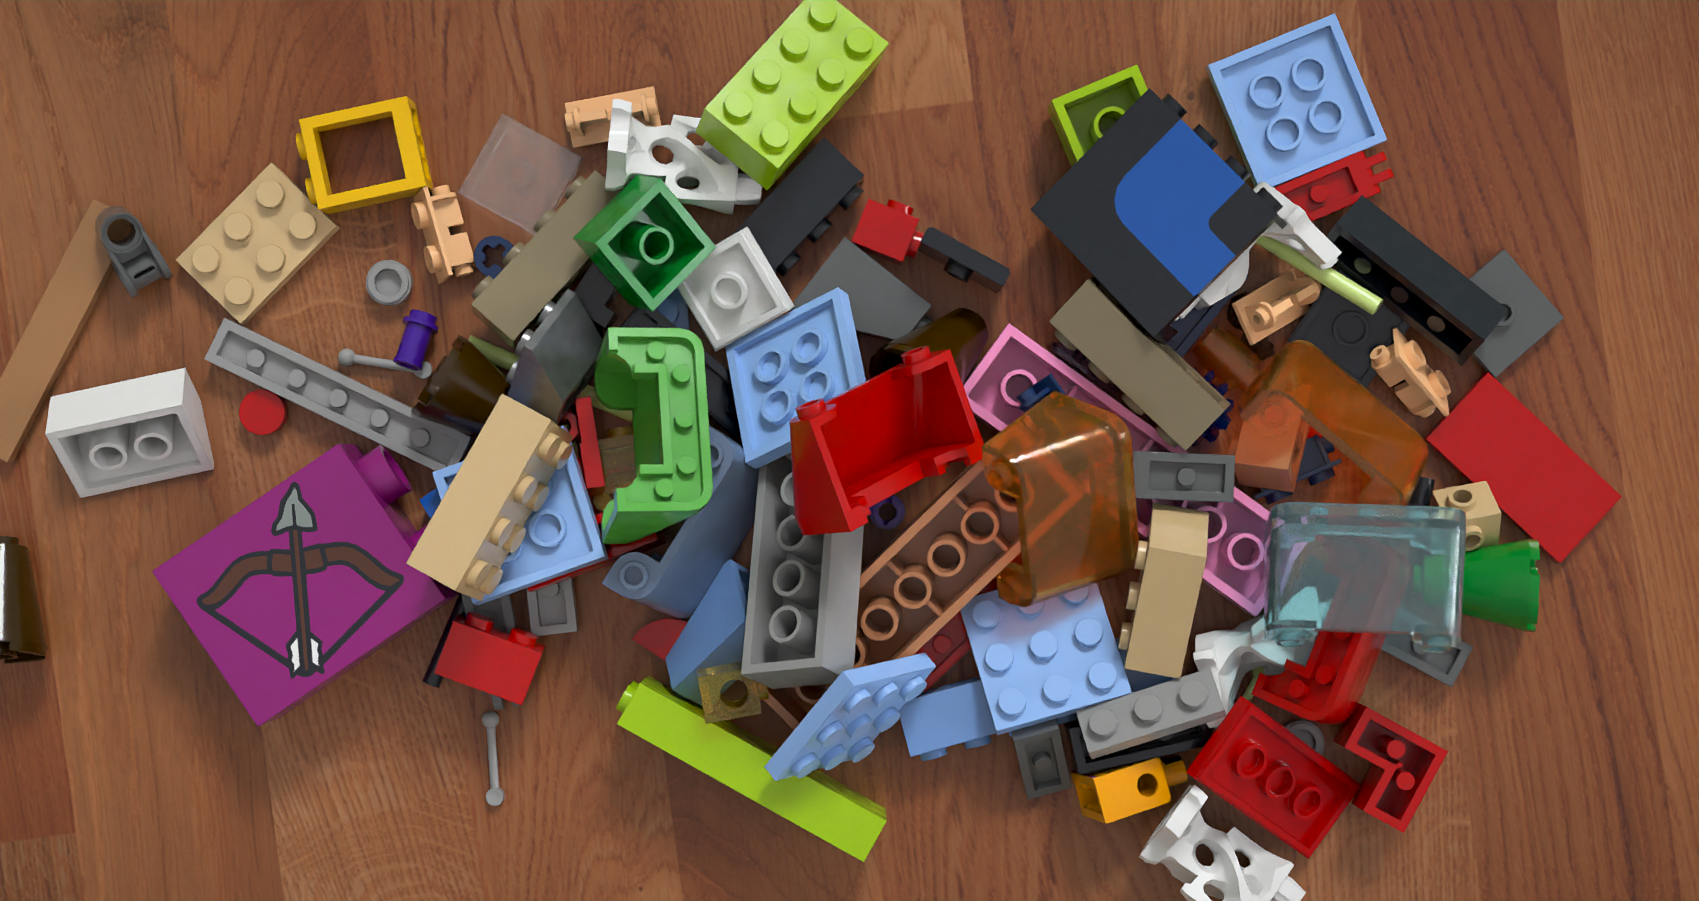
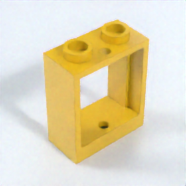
(410, 145)

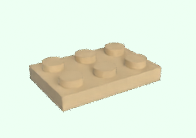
(257, 244)

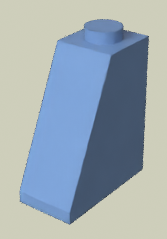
(713, 632)

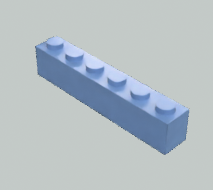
(962, 714)

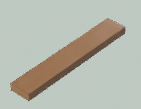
(54, 329)

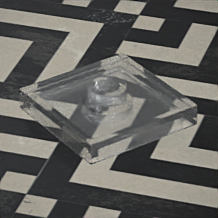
(520, 174)

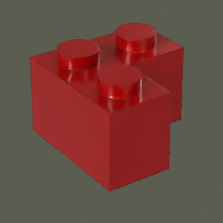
(1400, 768)

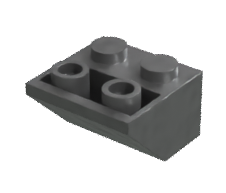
(555, 358)

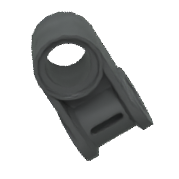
(134, 257)

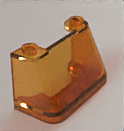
(1313, 387)
(1072, 497)

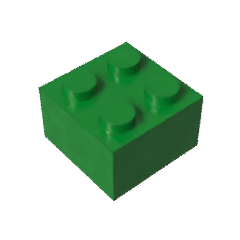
(645, 242)

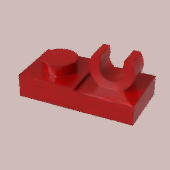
(583, 427)

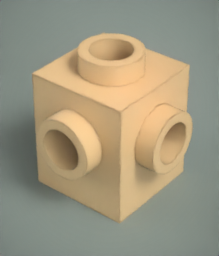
(1481, 512)

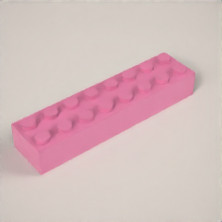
(1234, 528)

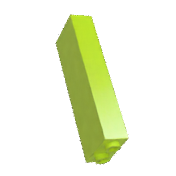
(739, 762)

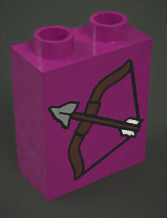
(305, 580)

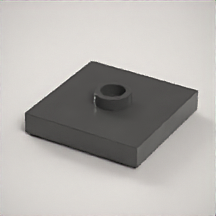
(1528, 315)

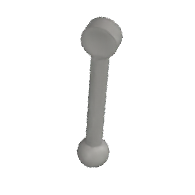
(347, 357)
(495, 794)

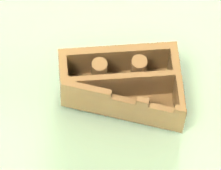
(1166, 591)

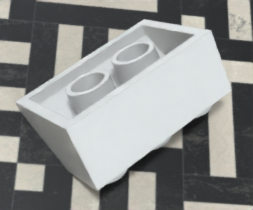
(130, 432)

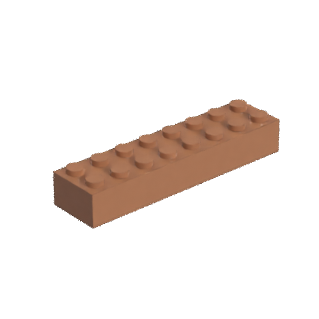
(923, 578)

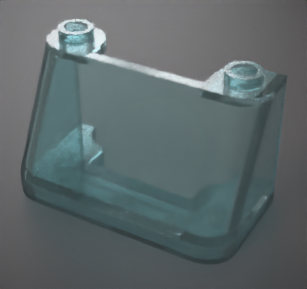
(1364, 572)

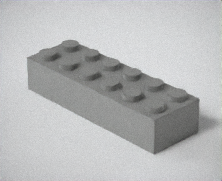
(798, 592)

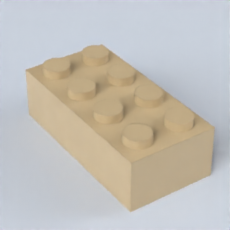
(492, 499)

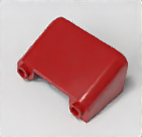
(879, 440)
(1329, 683)

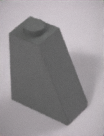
(878, 300)

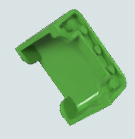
(664, 385)

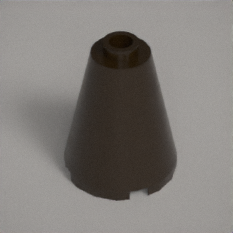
(958, 330)
(462, 389)
(20, 614)

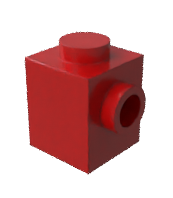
(888, 231)

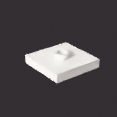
(734, 290)

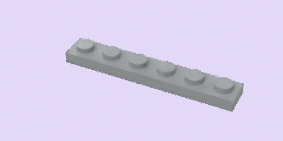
(336, 396)

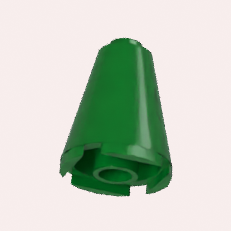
(1503, 584)

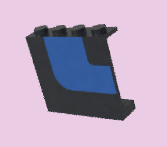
(1156, 212)

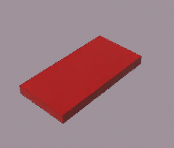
(1527, 467)
(1273, 777)

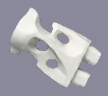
(631, 154)
(1298, 234)
(1240, 650)
(1175, 847)

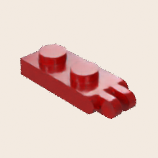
(1336, 185)

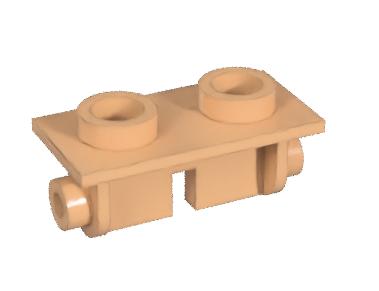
(591, 118)
(435, 216)
(1275, 304)
(1423, 386)

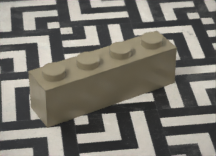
(543, 266)
(1145, 369)

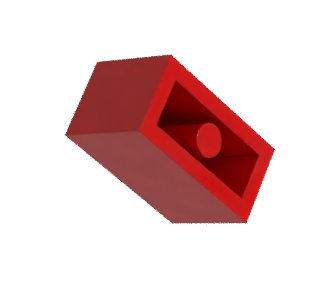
(490, 657)

